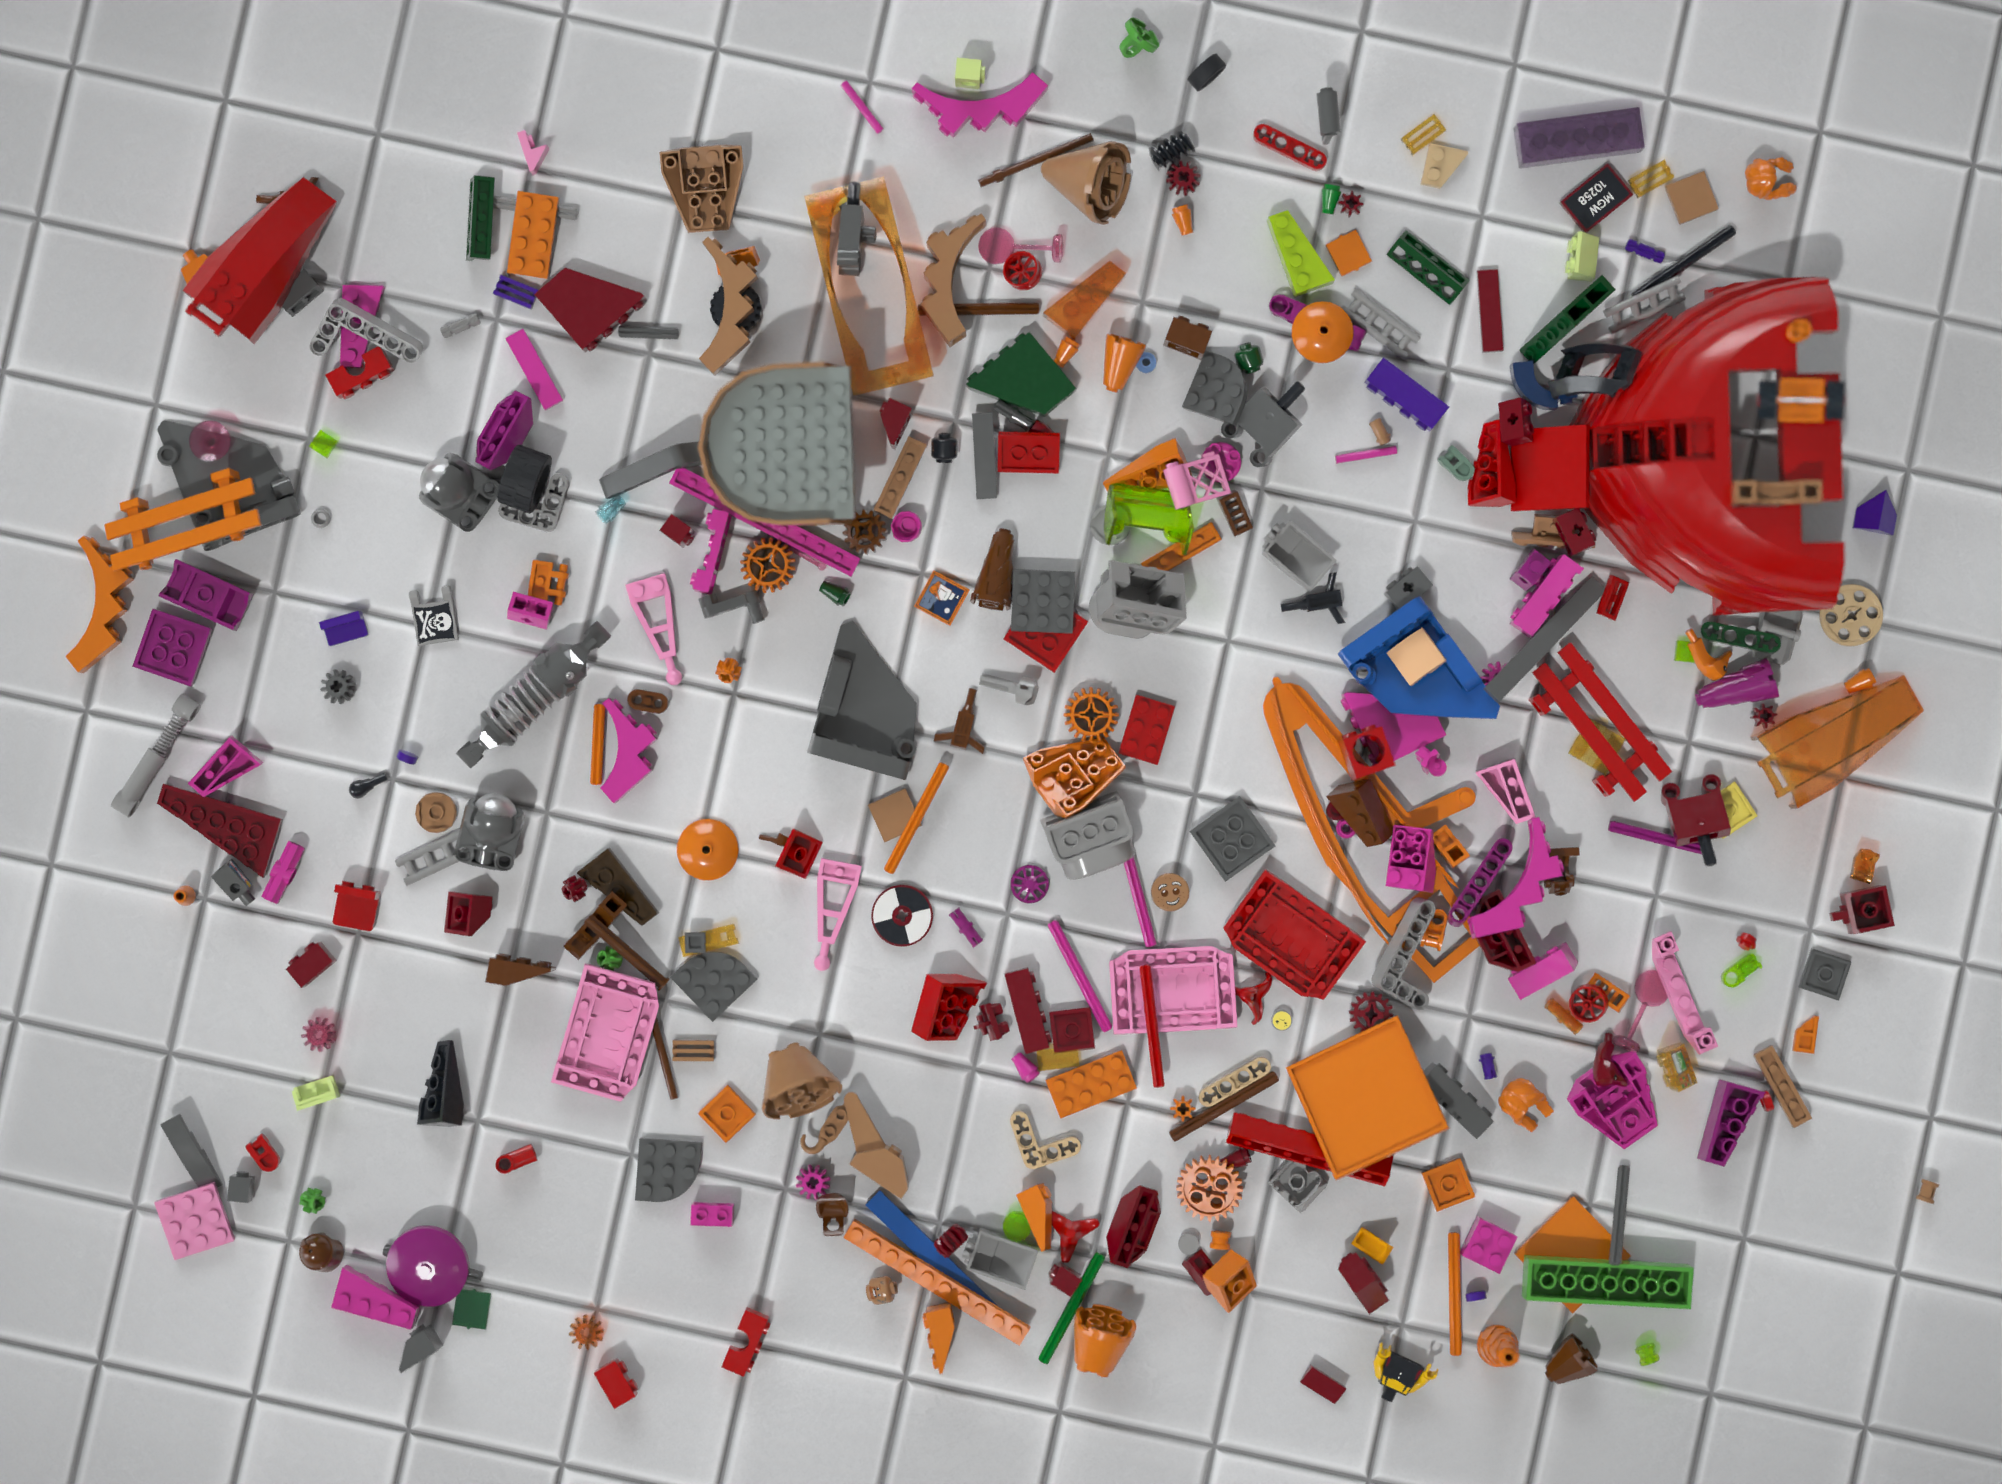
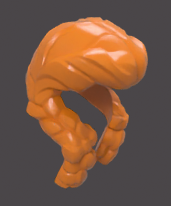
(1762, 178)
(1518, 1098)

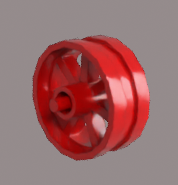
(1022, 271)
(1588, 1003)

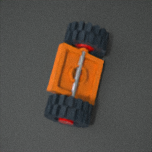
(1801, 400)

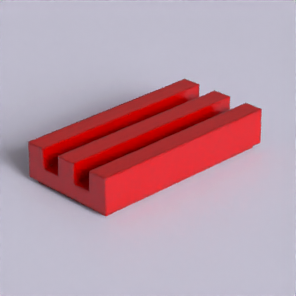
(1610, 595)

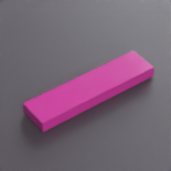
(534, 369)

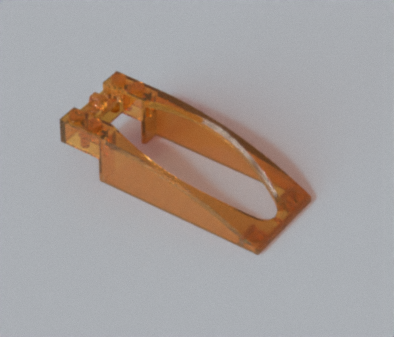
(918, 367)

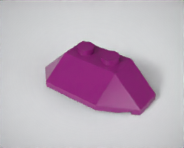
(504, 430)

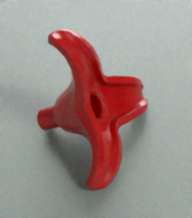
(1253, 997)
(1071, 1232)

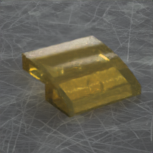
(1584, 753)

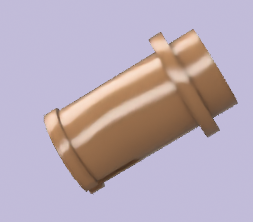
(1380, 432)

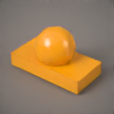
(1372, 1245)

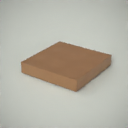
(1691, 197)
(892, 814)

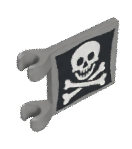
(435, 620)

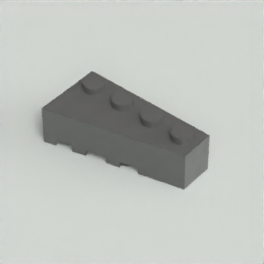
(1457, 1102)

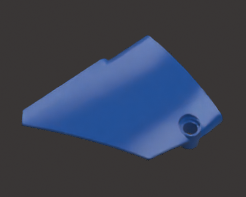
(1447, 692)

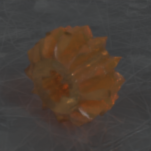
(579, 1333)

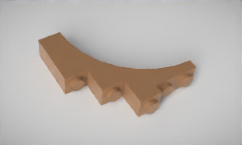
(939, 275)
(736, 280)

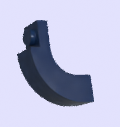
(1529, 389)

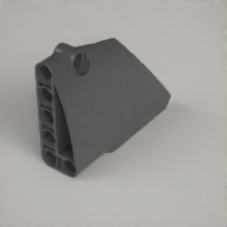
(863, 710)

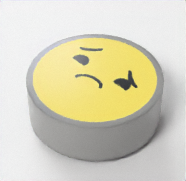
(1281, 1020)

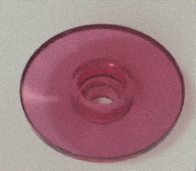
(200, 439)

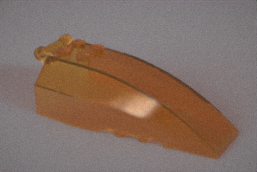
(1835, 738)

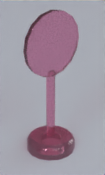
(998, 245)
(1650, 993)

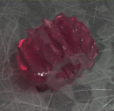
(312, 1031)

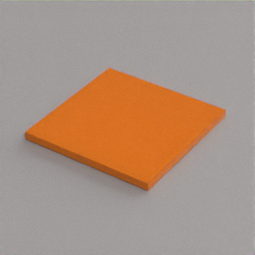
(1367, 1098)

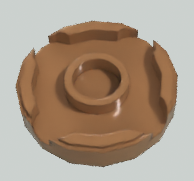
(436, 812)

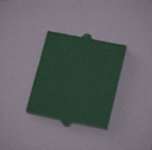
(471, 1309)

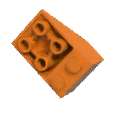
(941, 1325)

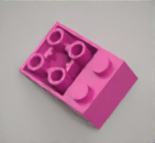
(1411, 859)

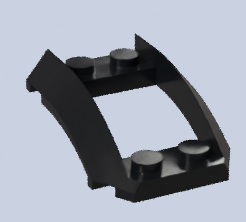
(1569, 382)

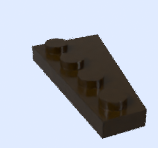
(610, 875)

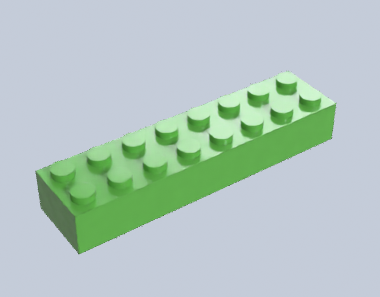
(1606, 1284)

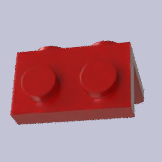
(355, 906)

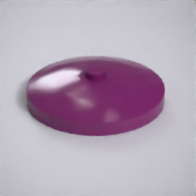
(427, 1266)

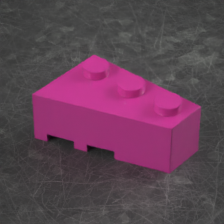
(224, 766)
(1549, 968)

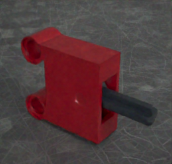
(1698, 817)

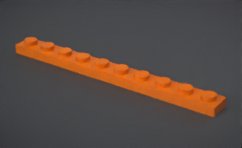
(937, 1282)

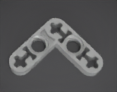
(545, 511)

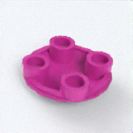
(1229, 458)

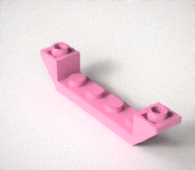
(1679, 995)

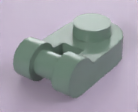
(1462, 469)

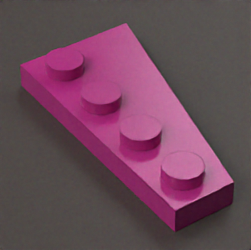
(353, 345)

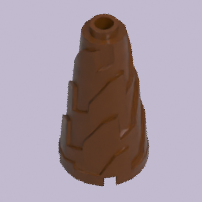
(994, 582)

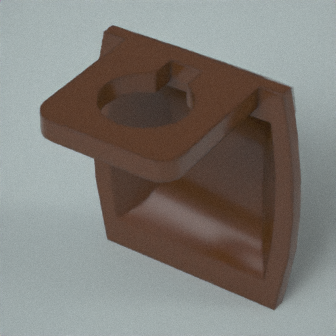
(832, 1207)

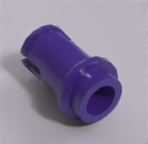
(1488, 1066)

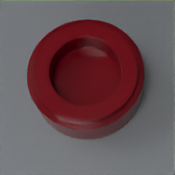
(1332, 813)

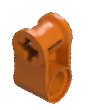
(1435, 933)

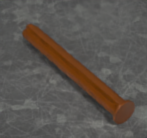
(626, 951)

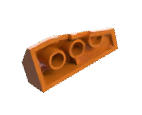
(1148, 469)

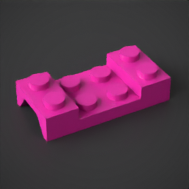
(718, 523)

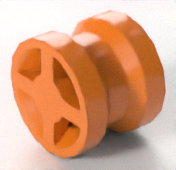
(1803, 329)
(1220, 1240)

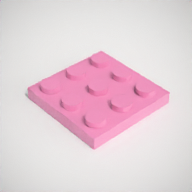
(194, 1221)

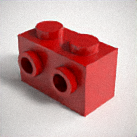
(616, 1382)

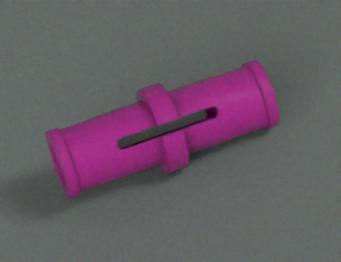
(966, 927)

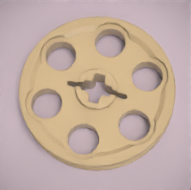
(1861, 617)

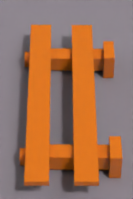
(139, 520)

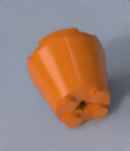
(1101, 1338)

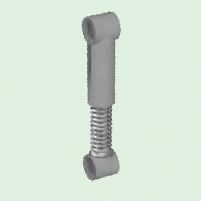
(129, 797)

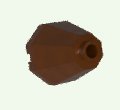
(1570, 1361)

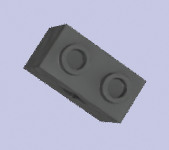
(1416, 579)

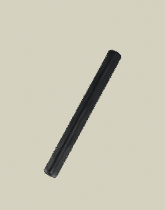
(1689, 259)

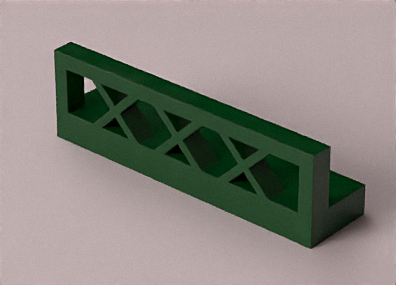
(480, 218)
(1433, 263)

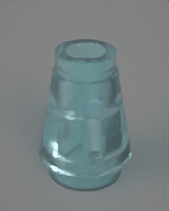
(610, 509)

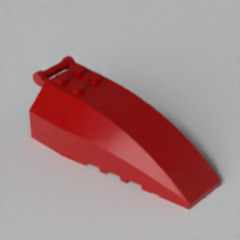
(258, 264)

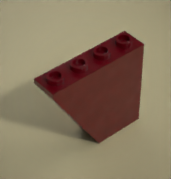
(588, 305)

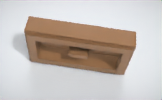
(693, 1042)

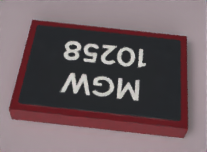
(1596, 198)

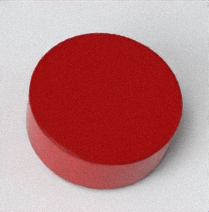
(1766, 1102)

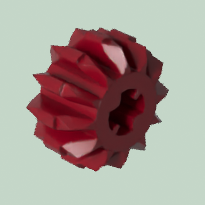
(1183, 170)
(951, 1240)

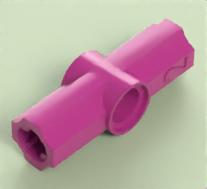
(283, 872)

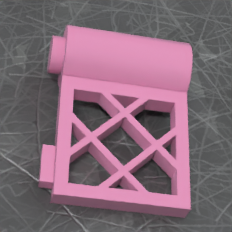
(1181, 482)

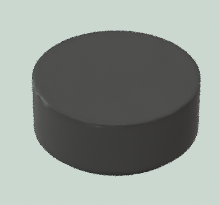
(168, 455)

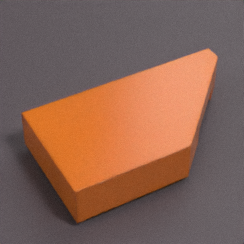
(1805, 1036)

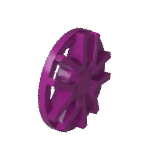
(1029, 884)

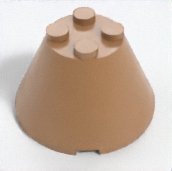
(797, 1083)

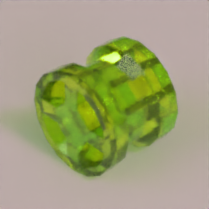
(1647, 1354)

